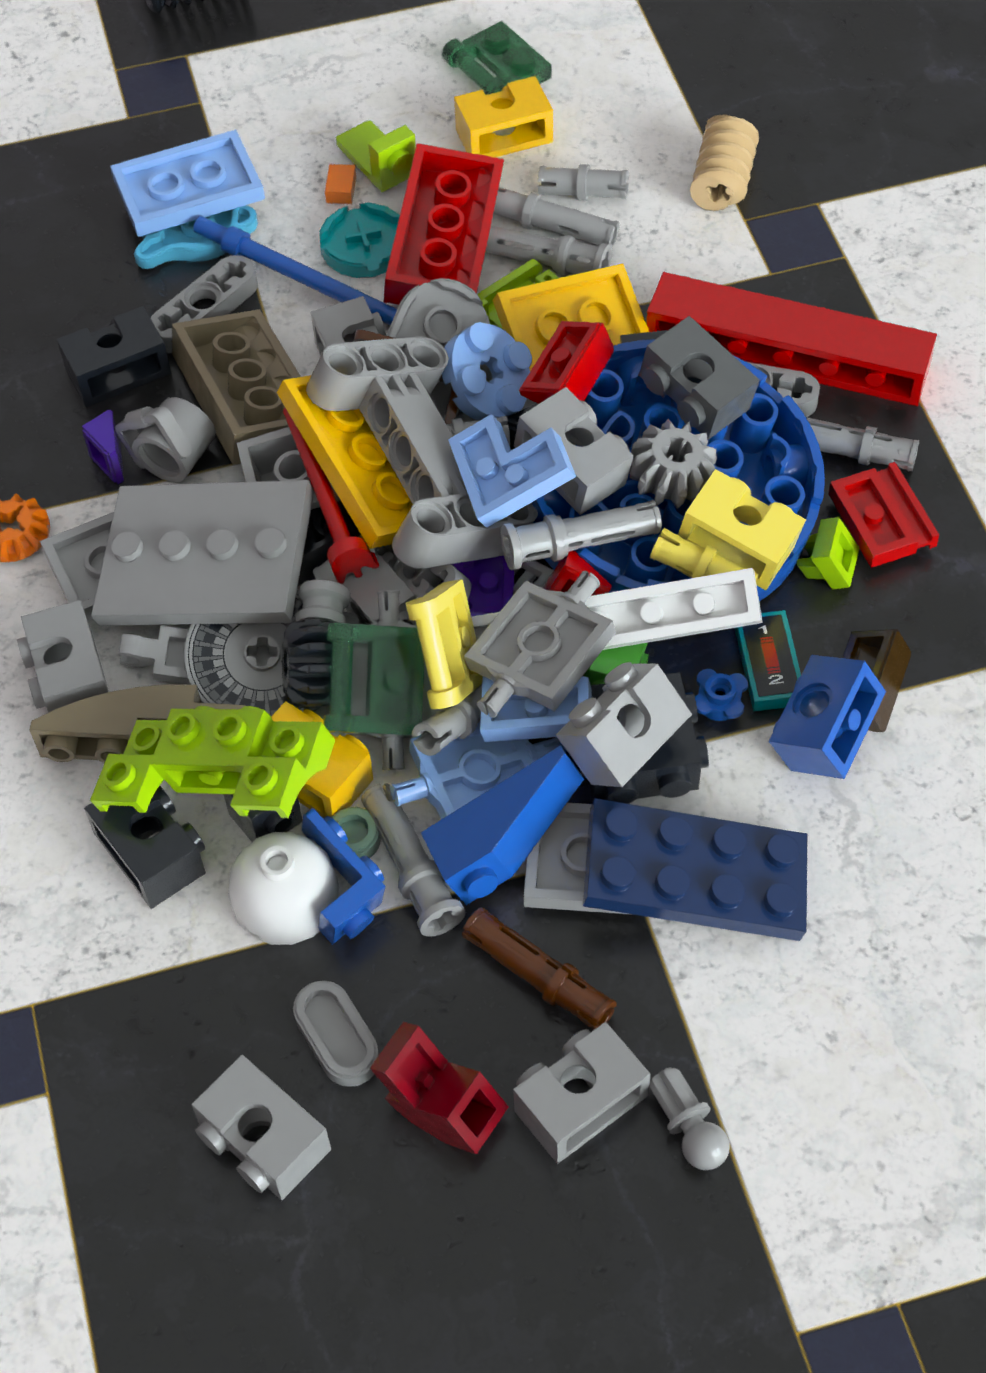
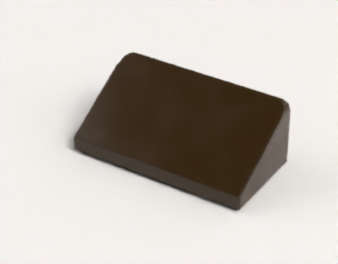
(888, 659)

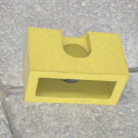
(715, 522)

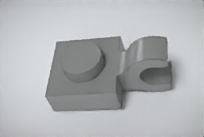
(164, 653)

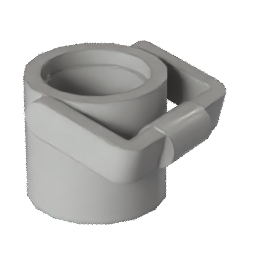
(170, 439)

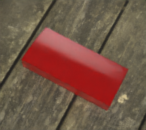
(443, 220)

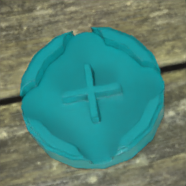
(359, 239)

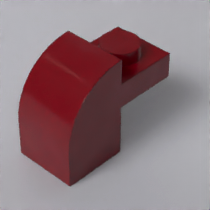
(437, 1094)

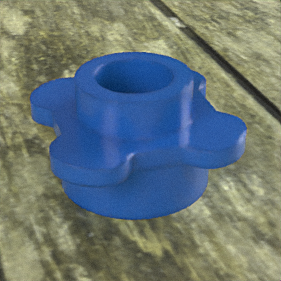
(720, 706)

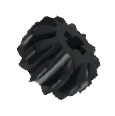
(307, 664)

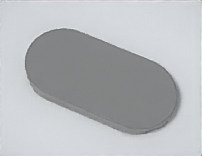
(439, 313)

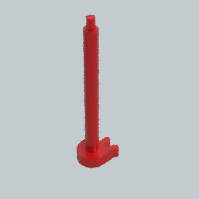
(347, 553)

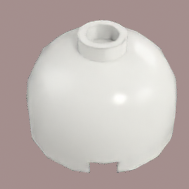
(282, 887)

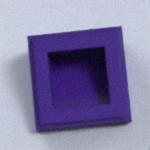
(105, 445)

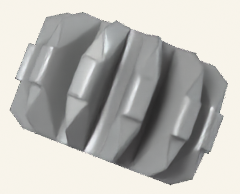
(672, 463)

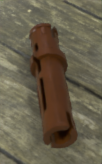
(554, 980)

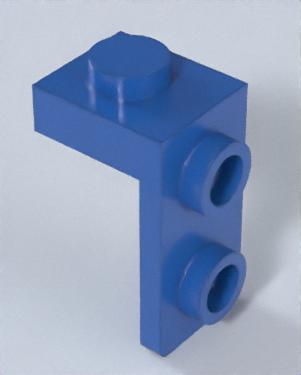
(352, 909)

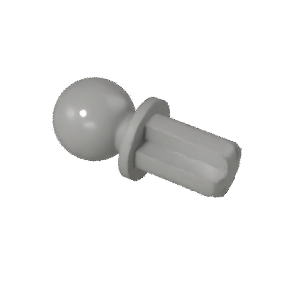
(703, 1142)

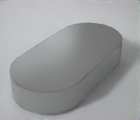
(335, 1033)

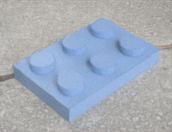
(187, 182)

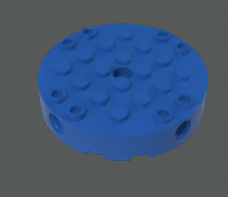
(764, 448)

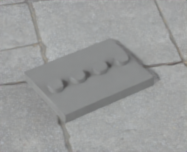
(204, 553)

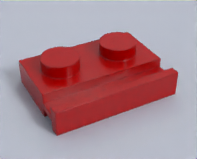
(883, 514)

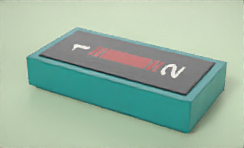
(769, 660)

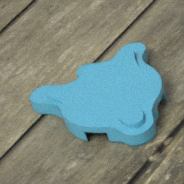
(183, 244)

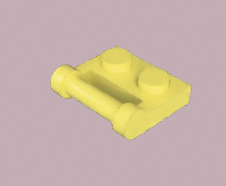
(445, 638)

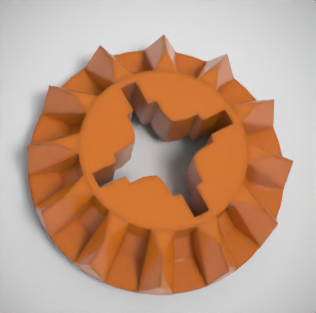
(33, 525)

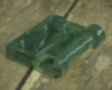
(501, 53)
(393, 679)

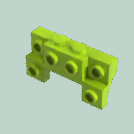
(216, 754)

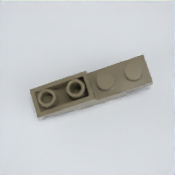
(105, 721)

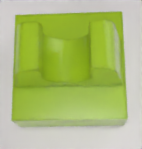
(831, 553)

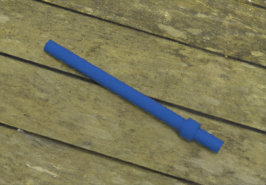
(238, 242)

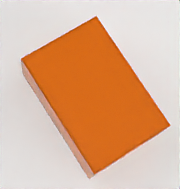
(340, 184)

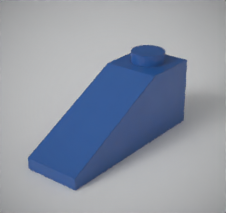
(499, 829)

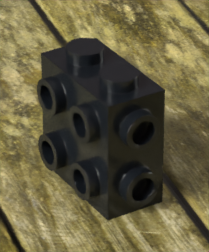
(671, 769)

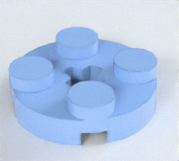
(502, 355)

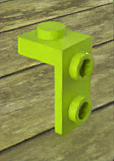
(380, 156)

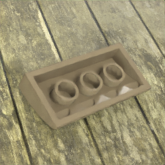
(234, 374)

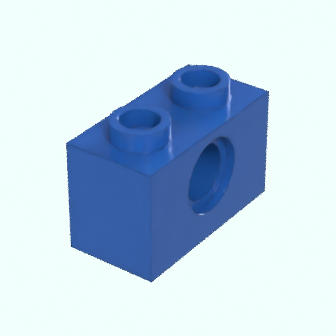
(827, 716)

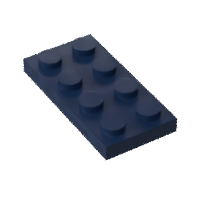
(696, 870)

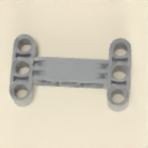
(393, 390)

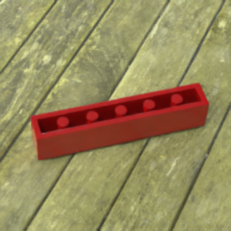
(792, 335)

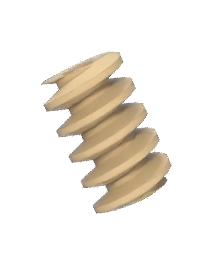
(724, 162)

